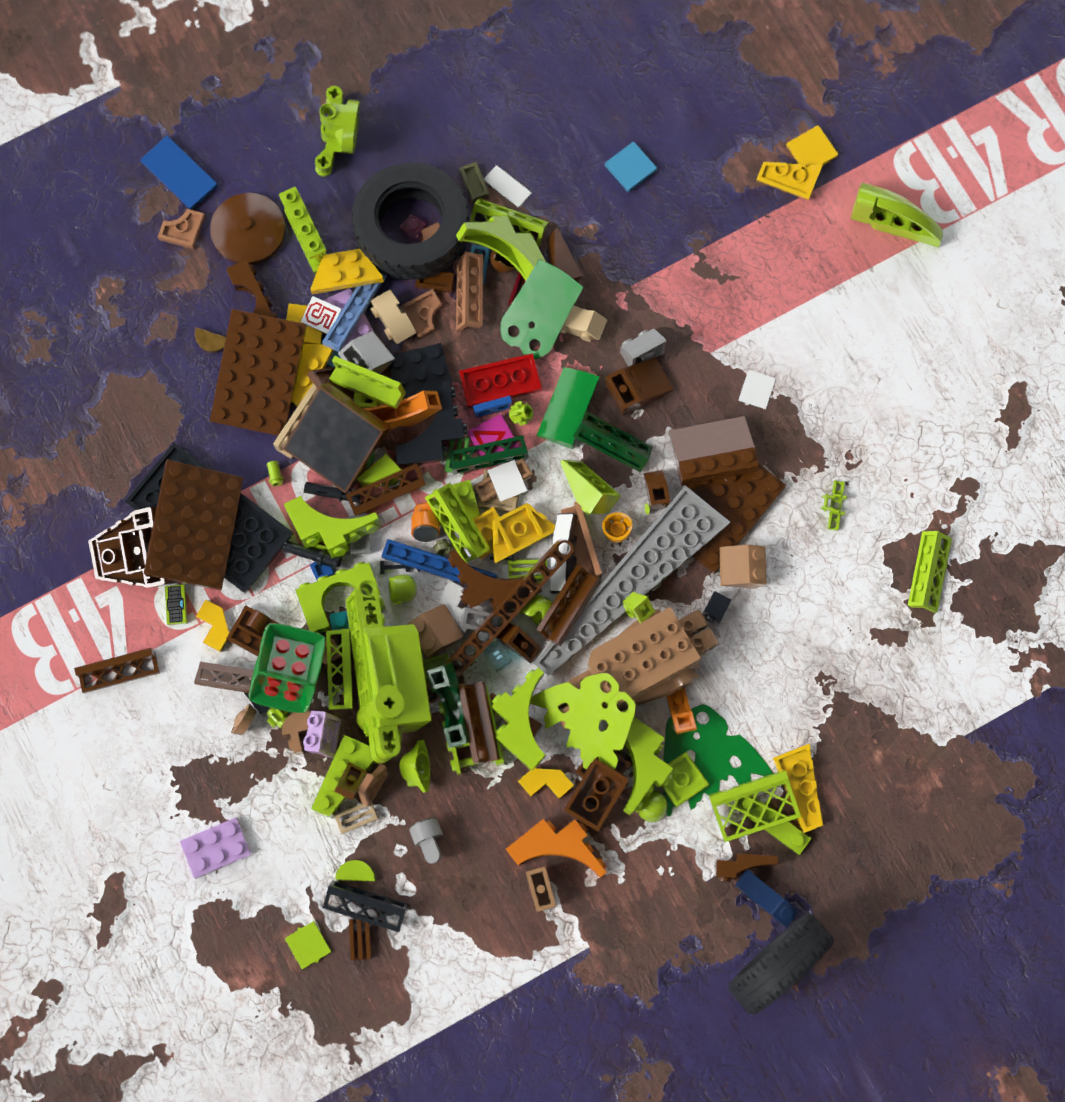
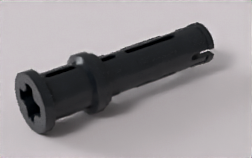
(321, 556)

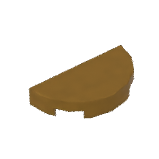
(209, 341)

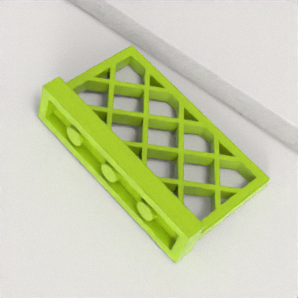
(750, 788)

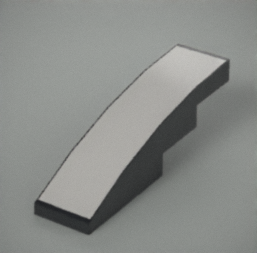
(563, 529)

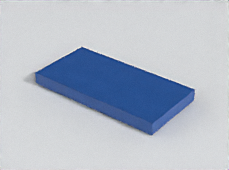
(178, 173)

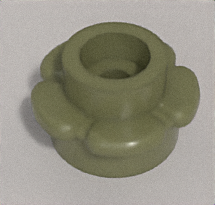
(442, 547)

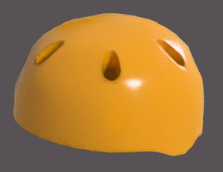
(618, 529)

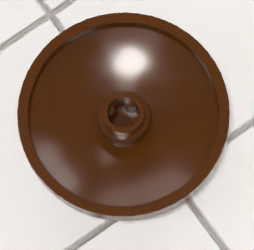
(248, 228)

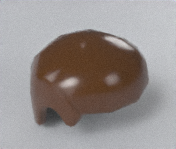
(500, 263)

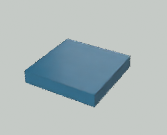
(630, 166)

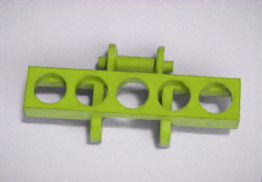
(831, 510)

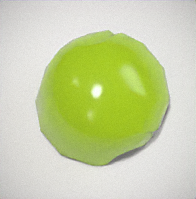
(654, 807)

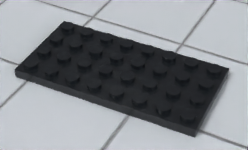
(255, 536)

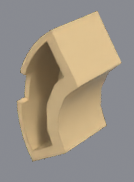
(396, 322)
(584, 324)

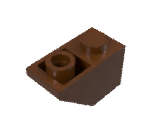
(656, 490)

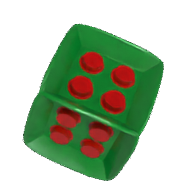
(287, 668)

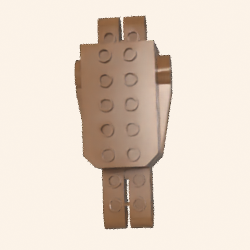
(651, 657)

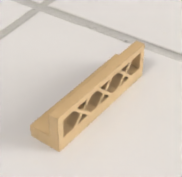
(285, 434)

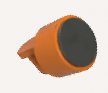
(424, 523)

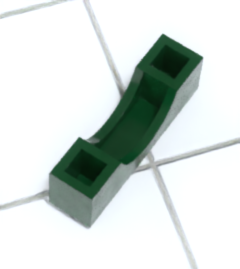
(445, 685)

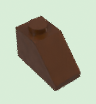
(519, 642)

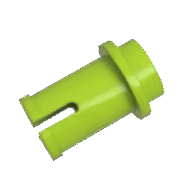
(274, 473)

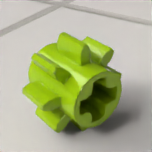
(521, 413)
(277, 717)

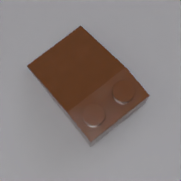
(596, 794)

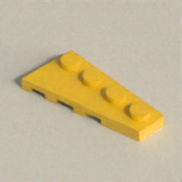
(801, 777)

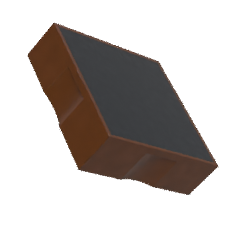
(336, 437)

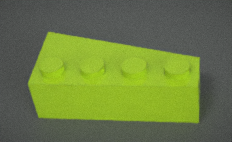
(350, 750)

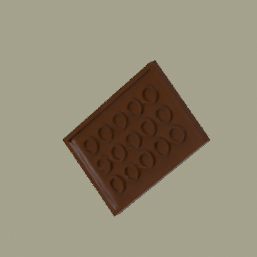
(258, 372)
(742, 502)
(193, 525)

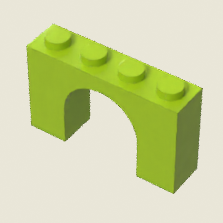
(313, 595)

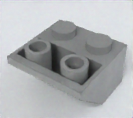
(368, 353)

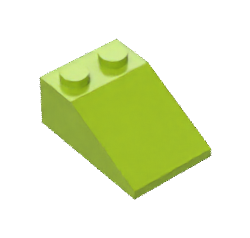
(589, 488)

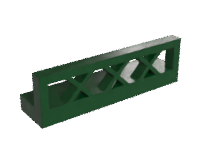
(612, 444)
(488, 459)

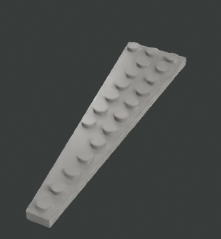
(665, 546)

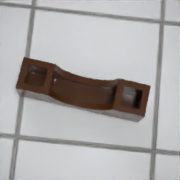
(243, 280)

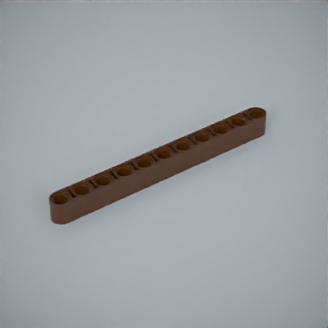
(507, 616)

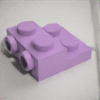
(322, 734)

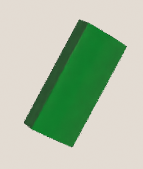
(567, 406)

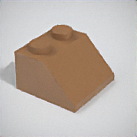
(743, 566)
(437, 630)

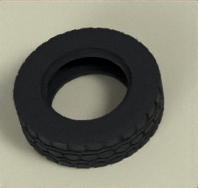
(402, 183)

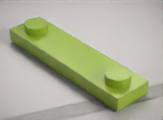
(784, 832)

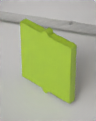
(308, 945)

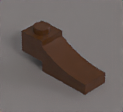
(727, 870)

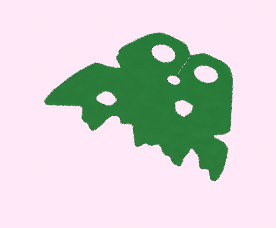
(712, 753)

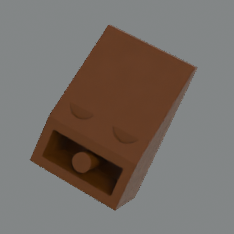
(638, 385)

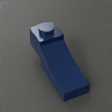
(766, 898)

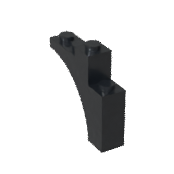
(444, 428)

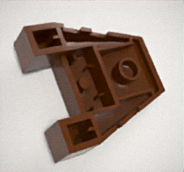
(122, 551)

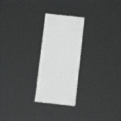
(507, 186)

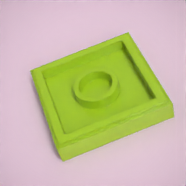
(685, 781)

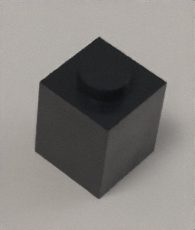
(716, 608)

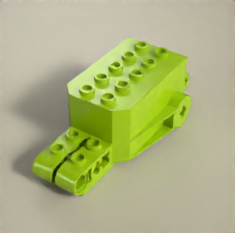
(387, 674)

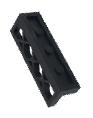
(366, 898)

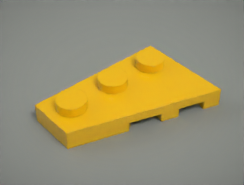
(790, 178)

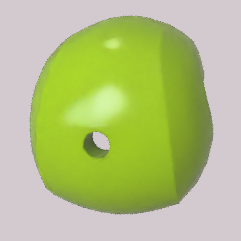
(402, 588)
(536, 608)

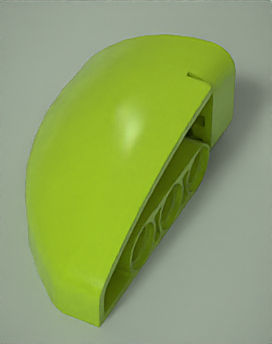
(892, 207)

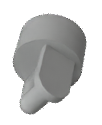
(425, 834)

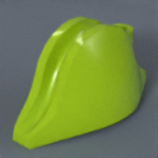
(416, 767)

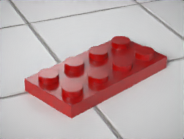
(500, 379)

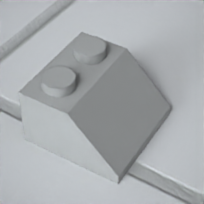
(645, 347)

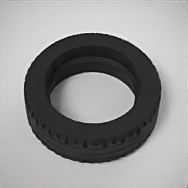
(781, 964)

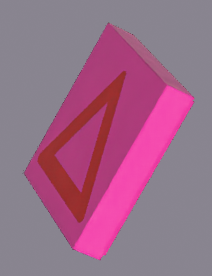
(490, 431)

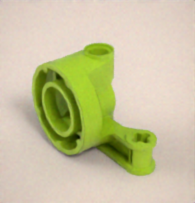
(338, 129)

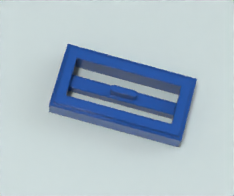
(492, 406)

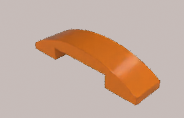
(681, 712)

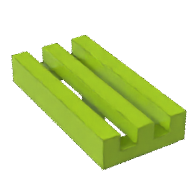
(526, 569)

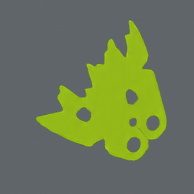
(585, 715)

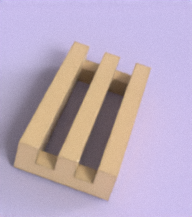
(340, 823)

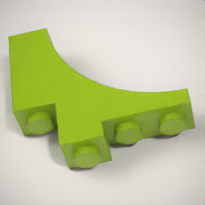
(500, 236)
(334, 532)
(515, 711)
(647, 768)

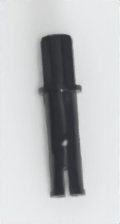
(329, 491)

